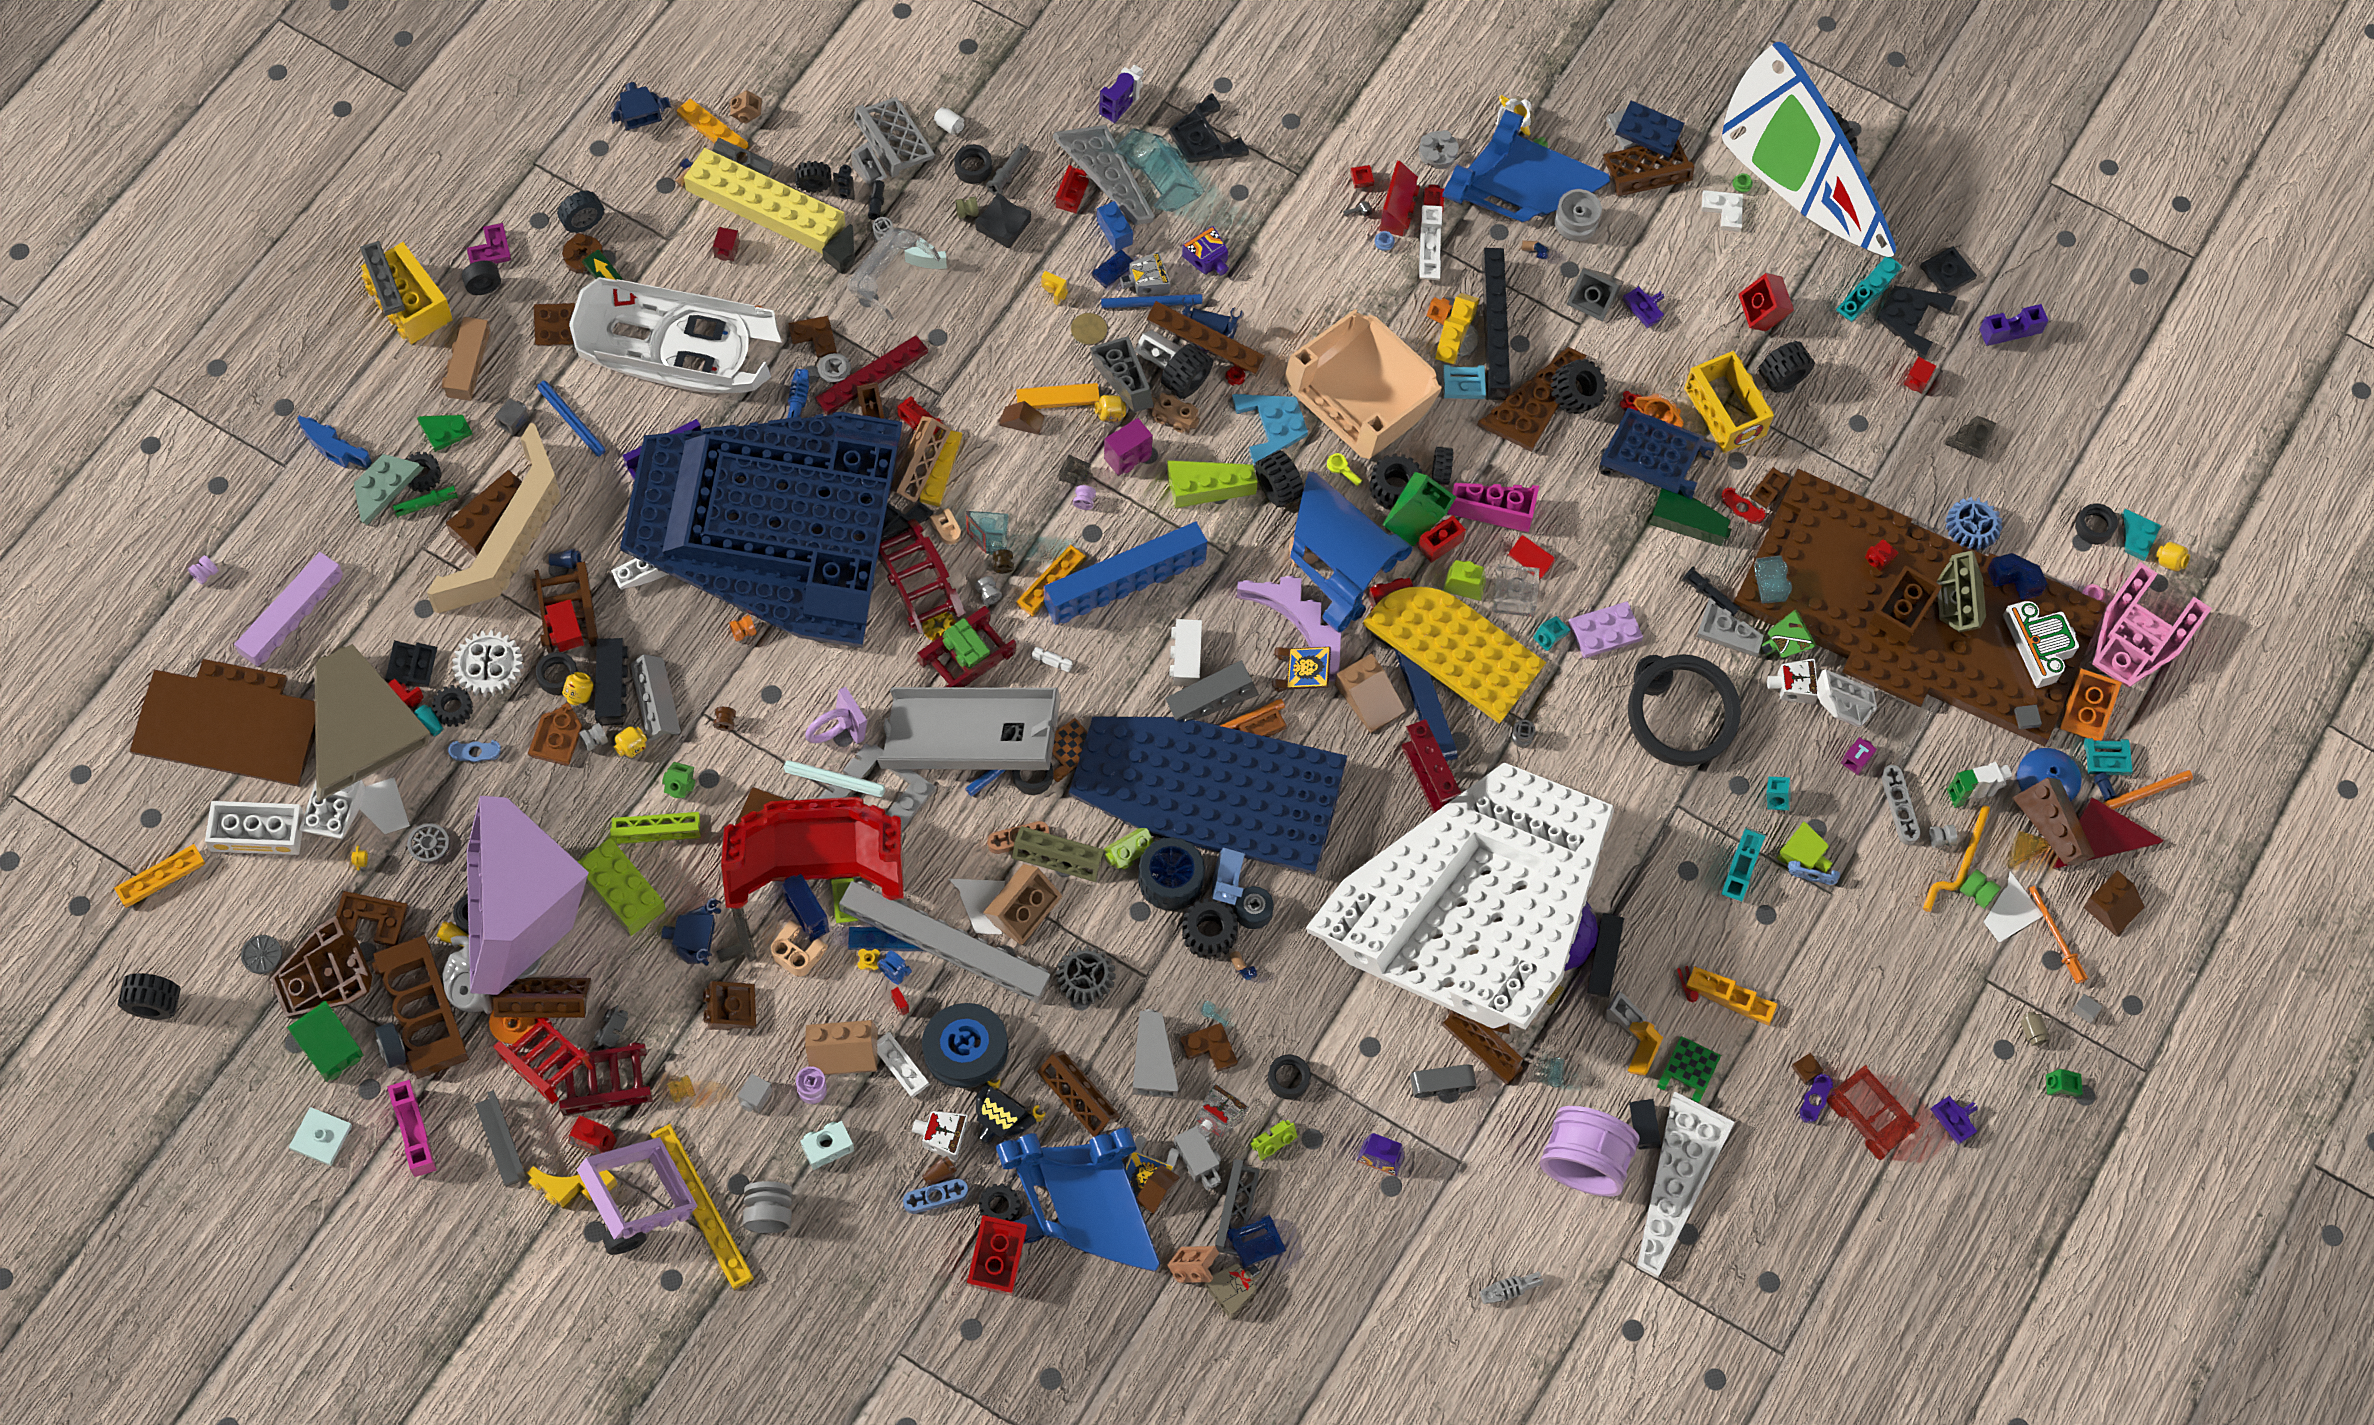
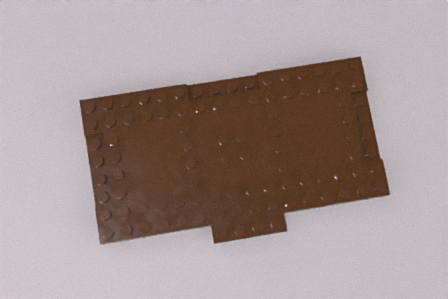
(1836, 591)

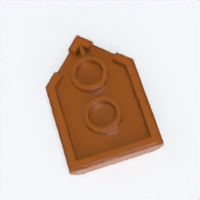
(556, 736)

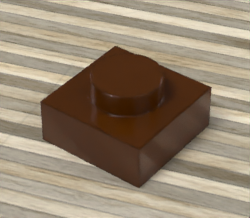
(1807, 1068)

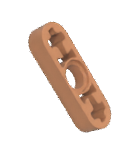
(1001, 836)

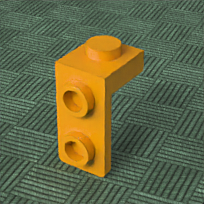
(1647, 1048)

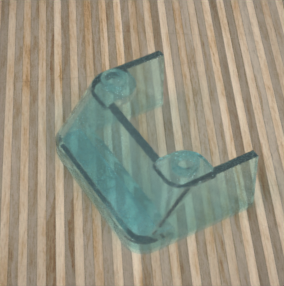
(1162, 167)

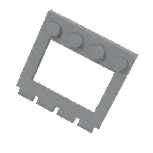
(907, 804)

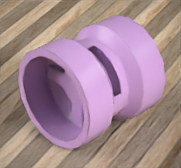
(203, 570)

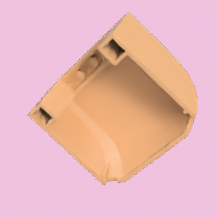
(1362, 382)

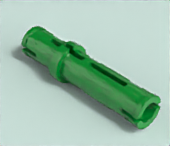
(425, 501)

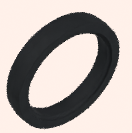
(1711, 673)

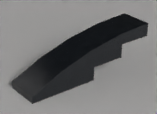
(1605, 955)

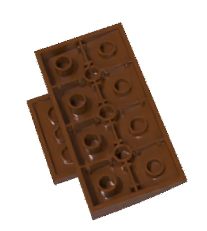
(227, 722)

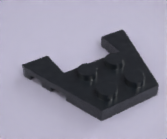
(1198, 140)
(1906, 309)
(896, 522)

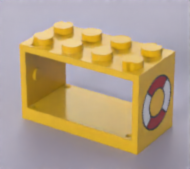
(1713, 412)

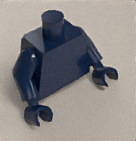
(638, 107)
(1215, 321)
(694, 933)

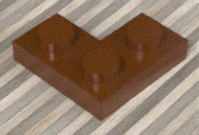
(814, 330)
(1211, 1041)

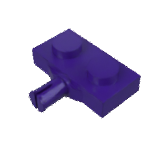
(1644, 306)
(1955, 1118)

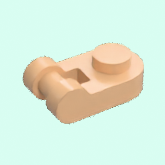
(948, 532)

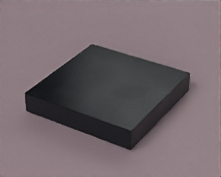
(1948, 270)

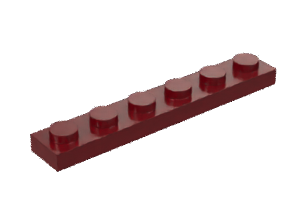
(874, 372)

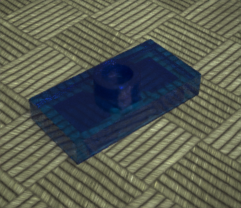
(1112, 269)

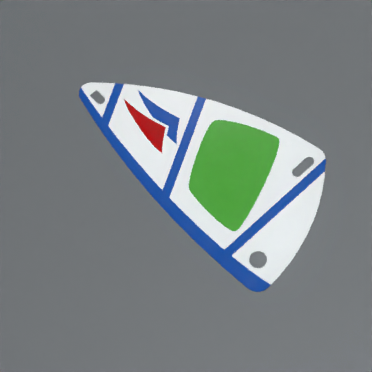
(1803, 151)

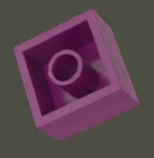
(1128, 447)

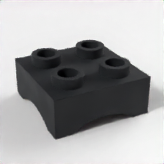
(1003, 221)

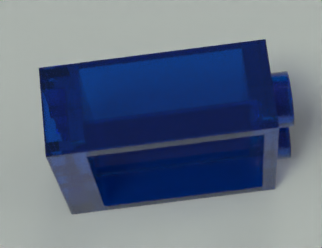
(805, 907)

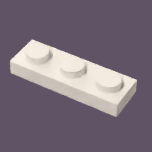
(901, 1065)

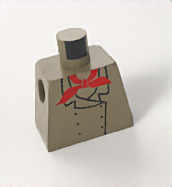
(1233, 1288)

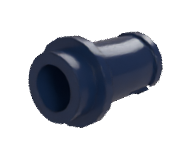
(2105, 786)

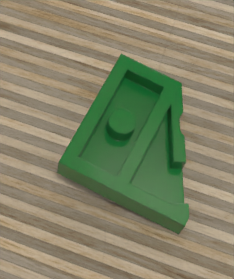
(444, 429)

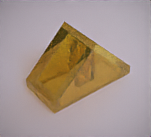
(2025, 847)

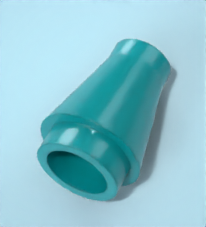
(429, 719)

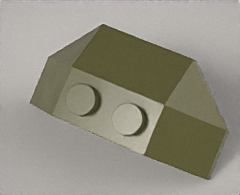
(1962, 593)

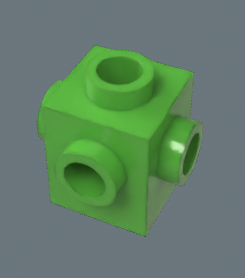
(678, 780)

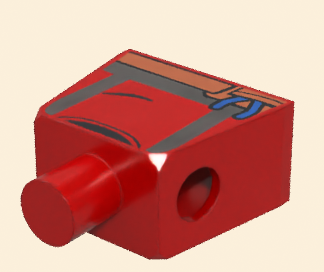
(590, 1135)

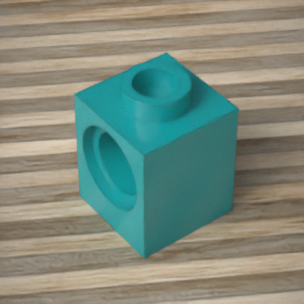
(1778, 793)

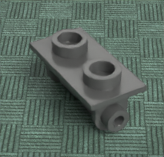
(613, 1021)

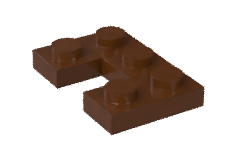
(388, 913)

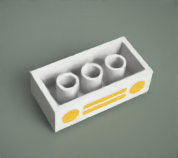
(254, 828)

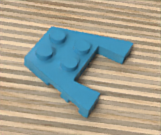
(1280, 420)

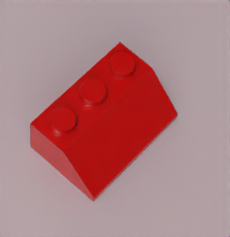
(1399, 200)

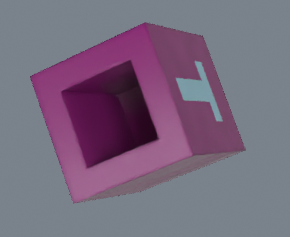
(1858, 755)

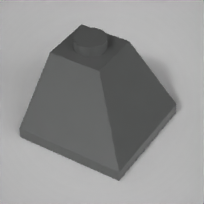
(1594, 293)

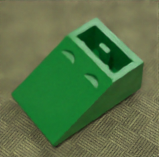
(1418, 508)

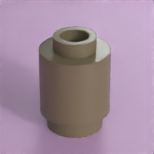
(2034, 1028)

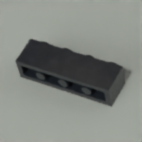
(610, 681)

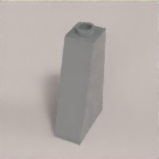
(1153, 1062)

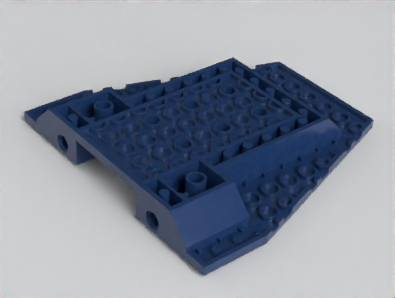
(783, 574)

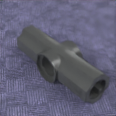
(754, 161)

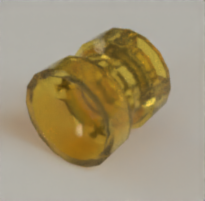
(680, 1089)

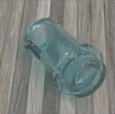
(1555, 1076)

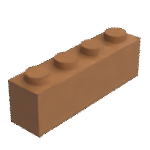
(466, 358)

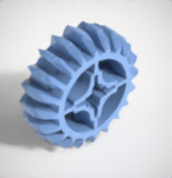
(1979, 518)

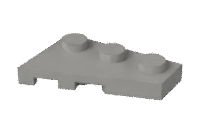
(1724, 629)

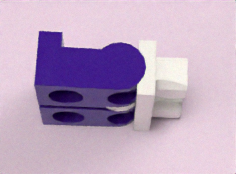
(1120, 96)

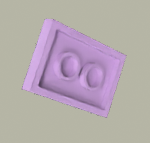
(1605, 629)

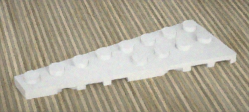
(1686, 1157)

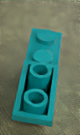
(1870, 289)

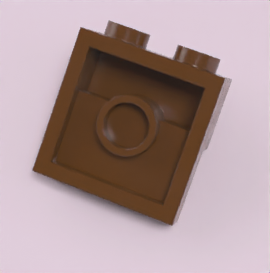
(730, 1005)

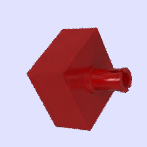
(1766, 302)

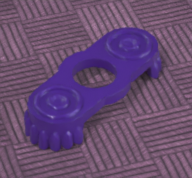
(1821, 1087)

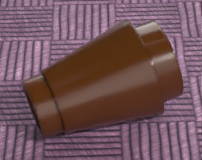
(939, 1171)

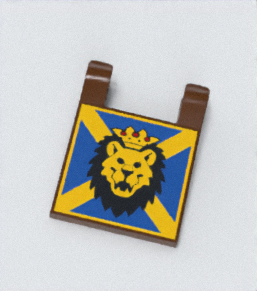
(1306, 668)

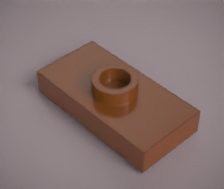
(1265, 725)

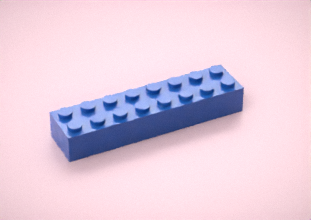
(1125, 573)

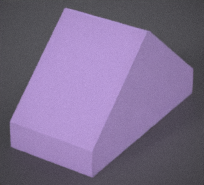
(519, 894)

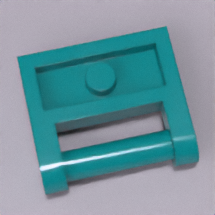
(2110, 762)

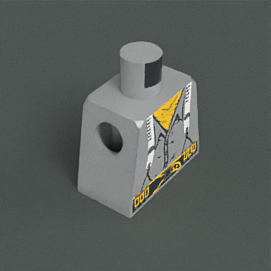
(1147, 276)

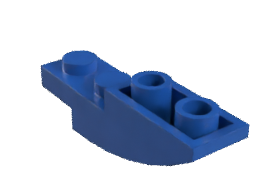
(328, 444)

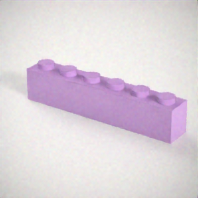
(289, 609)

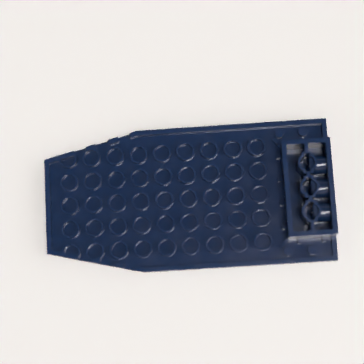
(1212, 786)

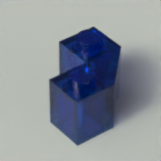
(2024, 573)

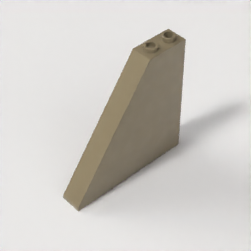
(358, 722)

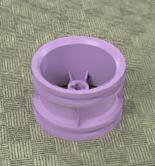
(1589, 1151)

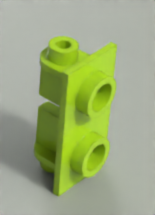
(1282, 1135)

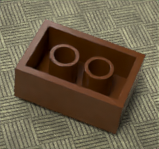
(1905, 604)

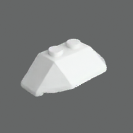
(1845, 698)

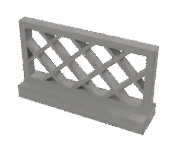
(877, 138)

